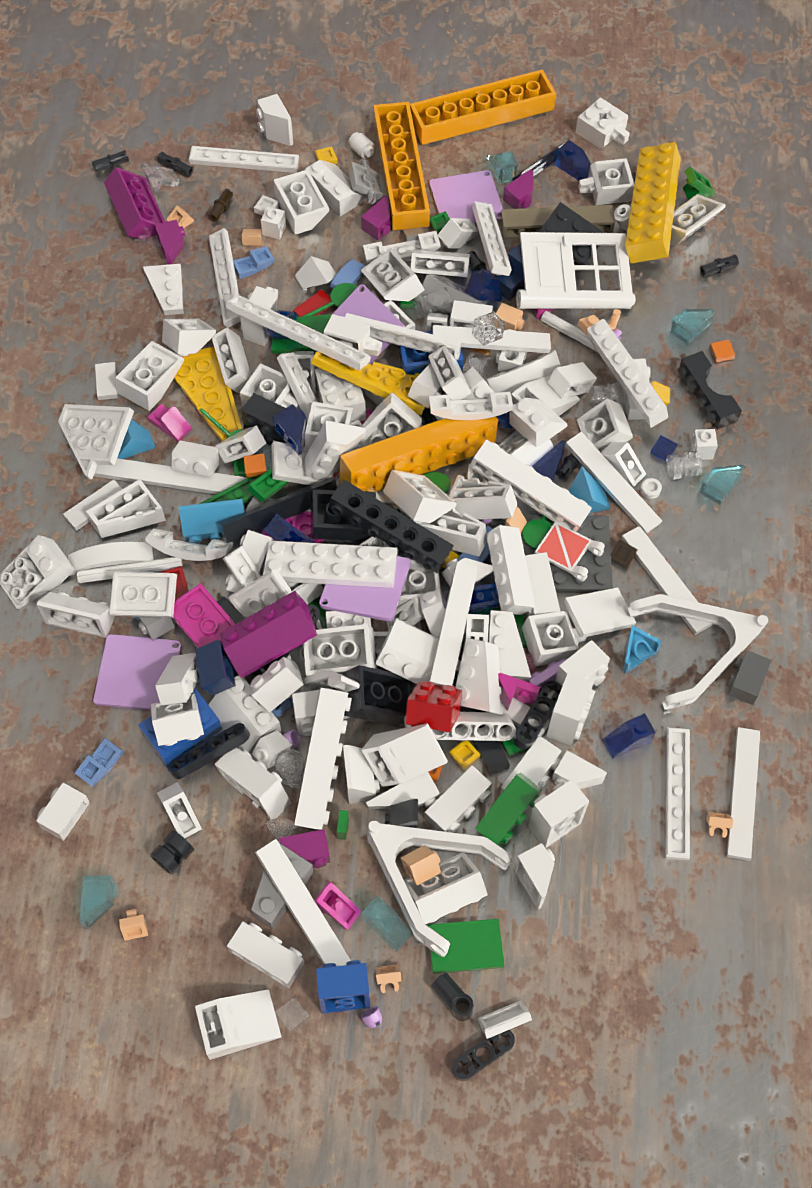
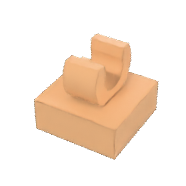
(719, 820)
(133, 925)
(388, 974)

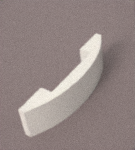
(425, 241)
(531, 371)
(471, 409)
(164, 542)
(110, 554)
(327, 679)

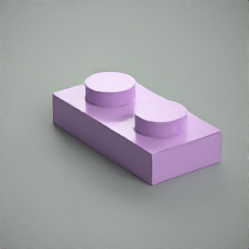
(547, 675)

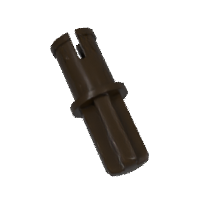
(220, 205)

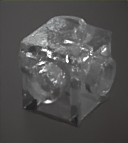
(488, 328)

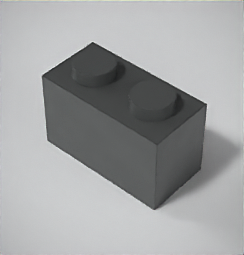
(749, 677)

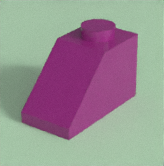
(519, 192)
(377, 219)
(170, 239)
(310, 846)

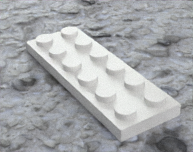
(332, 563)

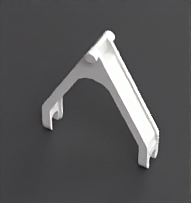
(739, 626)
(390, 840)

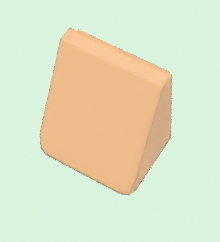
(181, 215)
(252, 237)
(517, 520)

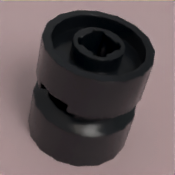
(173, 850)

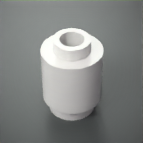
(362, 145)
(622, 216)

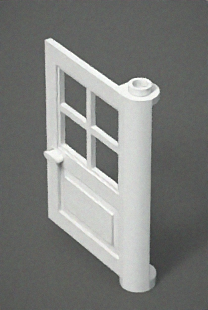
(551, 273)

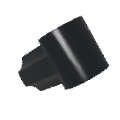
(452, 995)

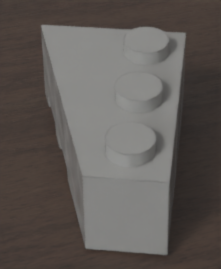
(268, 903)

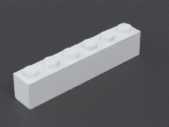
(627, 373)
(530, 486)
(321, 759)

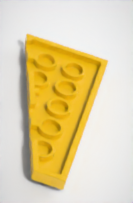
(374, 377)
(205, 387)

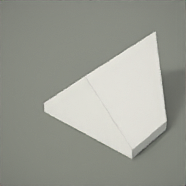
(314, 273)

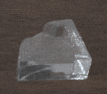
(280, 827)

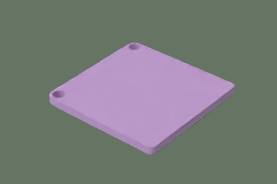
(458, 193)
(368, 306)
(367, 601)
(131, 671)

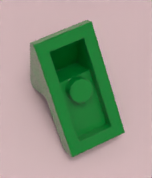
(697, 184)

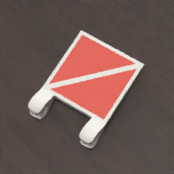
(567, 548)

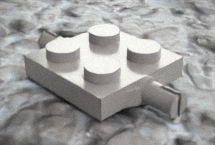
(367, 181)

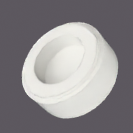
(650, 488)

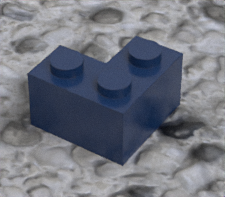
(515, 281)
(214, 668)

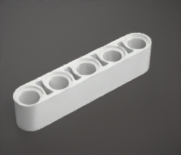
(470, 729)

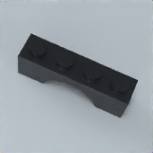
(720, 409)

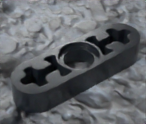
(464, 1059)

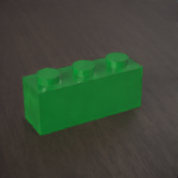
(509, 809)

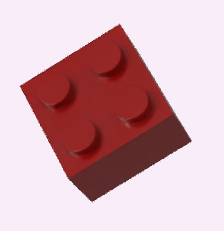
(434, 706)

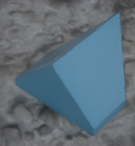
(135, 441)
(588, 490)
(639, 648)

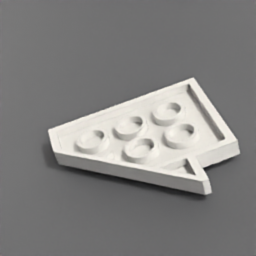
(95, 433)

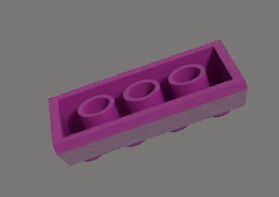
(134, 203)
(268, 634)

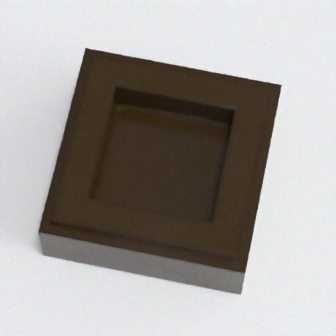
(623, 553)

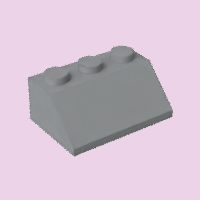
(455, 290)

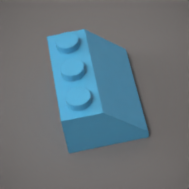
(204, 519)

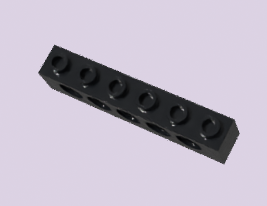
(402, 526)

